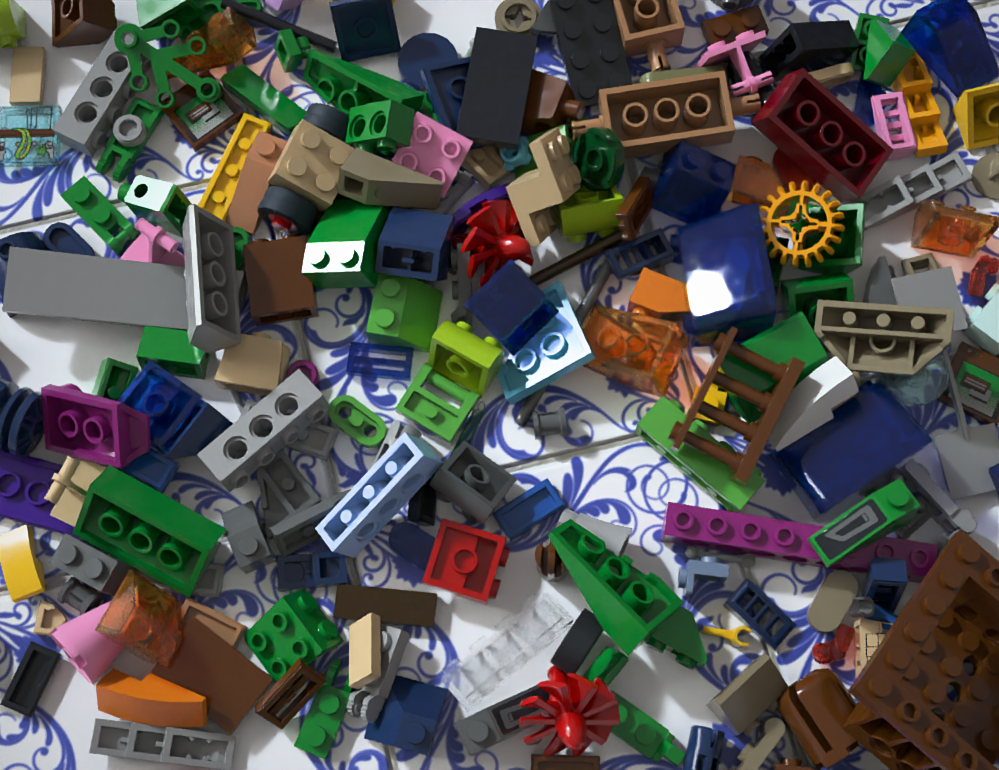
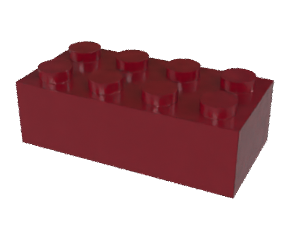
(822, 136)

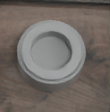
(129, 130)

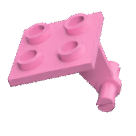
(722, 52)
(434, 151)
(153, 246)

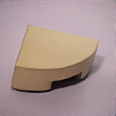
(48, 618)

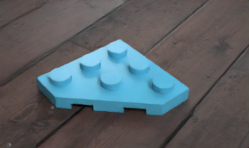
(550, 354)

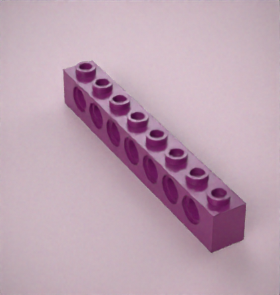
(782, 540)

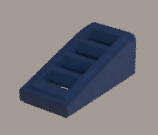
(656, 238)
(885, 582)
(768, 605)

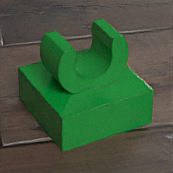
(291, 50)

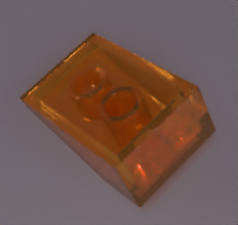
(952, 229)
(634, 348)

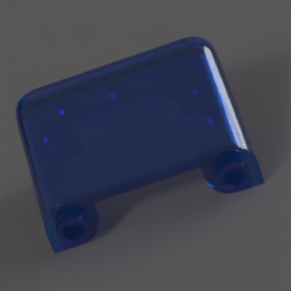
(726, 276)
(851, 449)

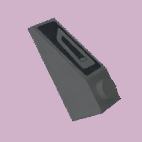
(498, 721)

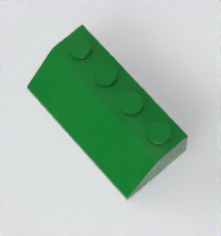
(148, 530)

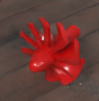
(494, 238)
(575, 710)

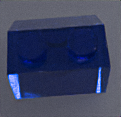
(692, 183)
(162, 399)

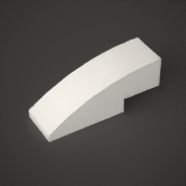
(812, 402)

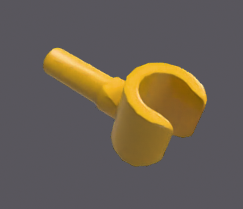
(730, 635)

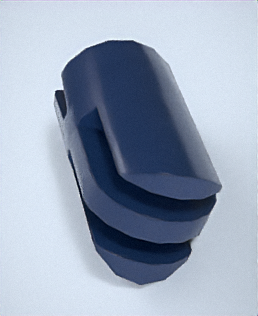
(703, 748)

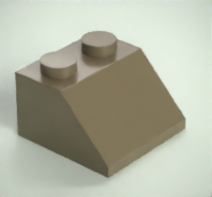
(749, 696)

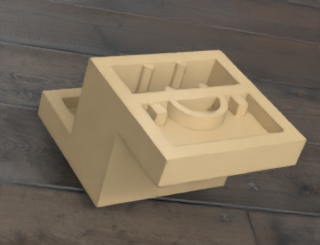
(542, 188)

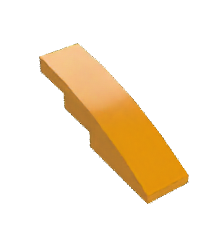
(921, 107)

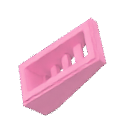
(906, 136)

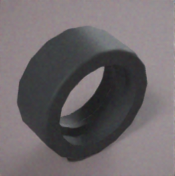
(577, 642)

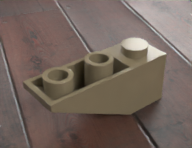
(386, 183)

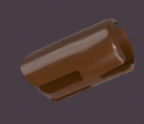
(549, 563)

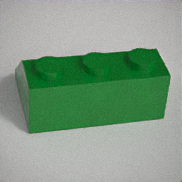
(779, 344)

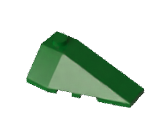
(353, 85)

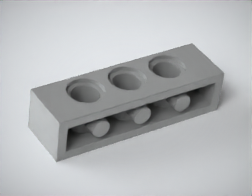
(89, 103)
(268, 413)

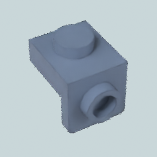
(707, 569)

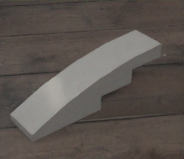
(909, 191)
(162, 744)

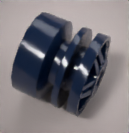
(20, 419)

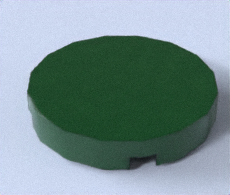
(599, 158)

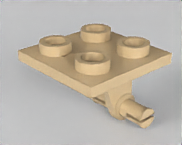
(71, 488)

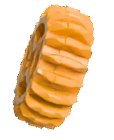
(815, 226)

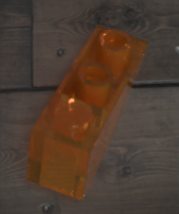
(227, 39)

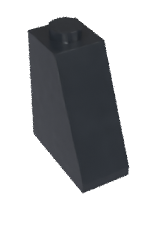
(809, 47)

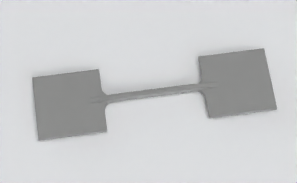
(968, 450)

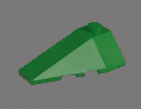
(621, 597)

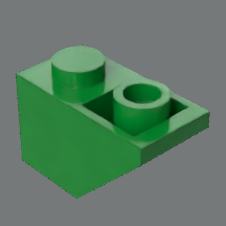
(681, 638)

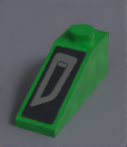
(865, 523)

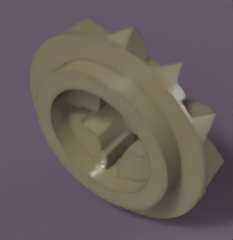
(509, 10)

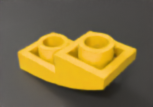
(19, 564)

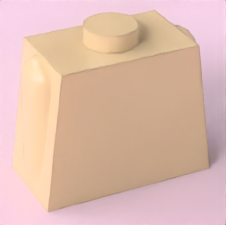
(253, 365)

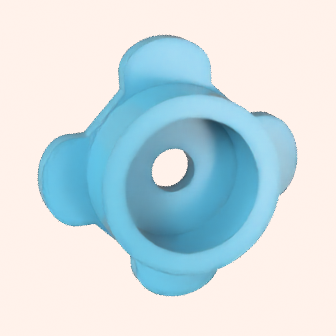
(522, 157)

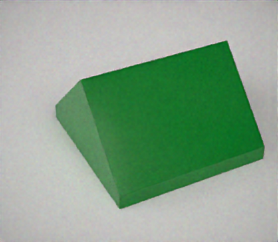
(849, 253)

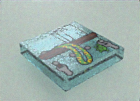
(29, 136)

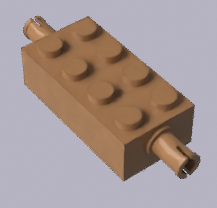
(650, 28)
(664, 112)

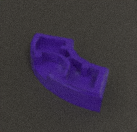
(474, 205)

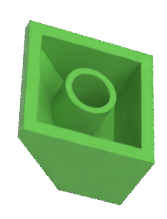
(403, 312)

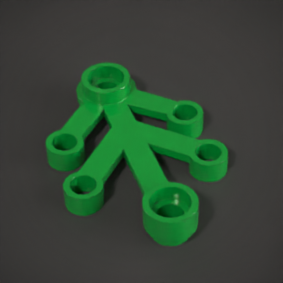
(163, 60)

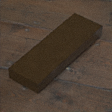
(392, 605)

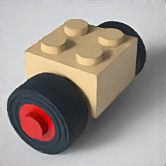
(307, 171)

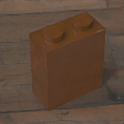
(275, 280)

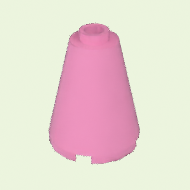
(85, 647)

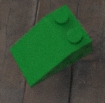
(345, 245)

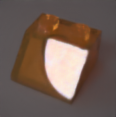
(143, 620)

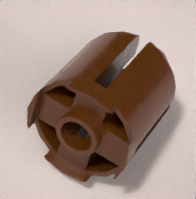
(816, 712)

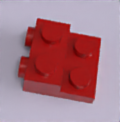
(466, 561)

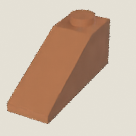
(253, 181)

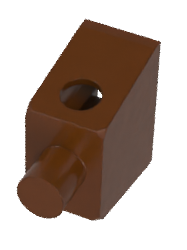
(549, 104)

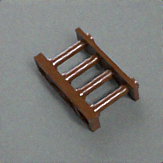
(754, 433)

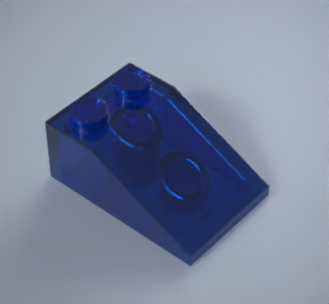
(953, 44)

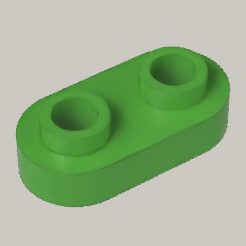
(358, 422)

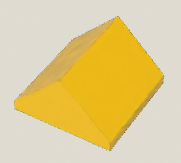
(978, 116)

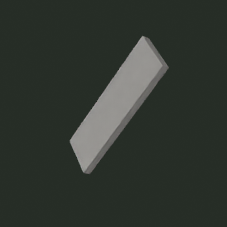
(95, 289)

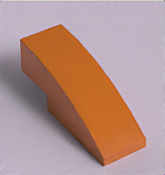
(150, 701)

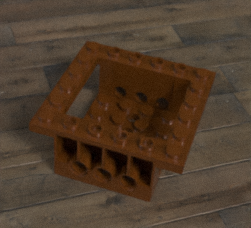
(907, 675)

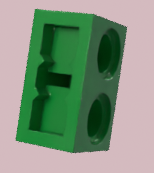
(380, 126)

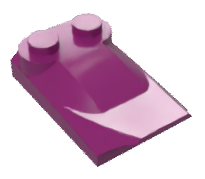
(93, 426)

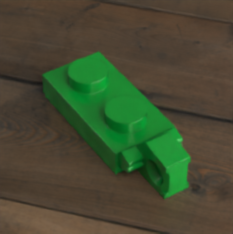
(645, 734)

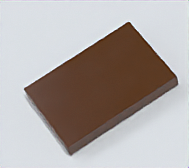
(218, 672)

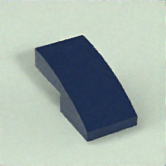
(311, 570)

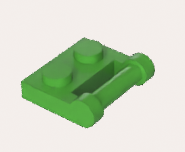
(433, 412)

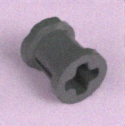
(549, 423)
(79, 596)

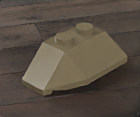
(883, 335)

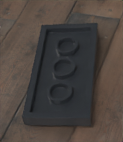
(590, 47)

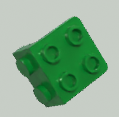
(292, 631)

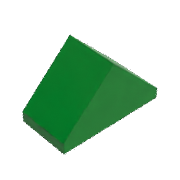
(885, 54)

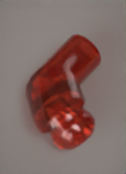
(979, 273)
(836, 649)

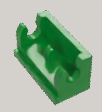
(172, 352)

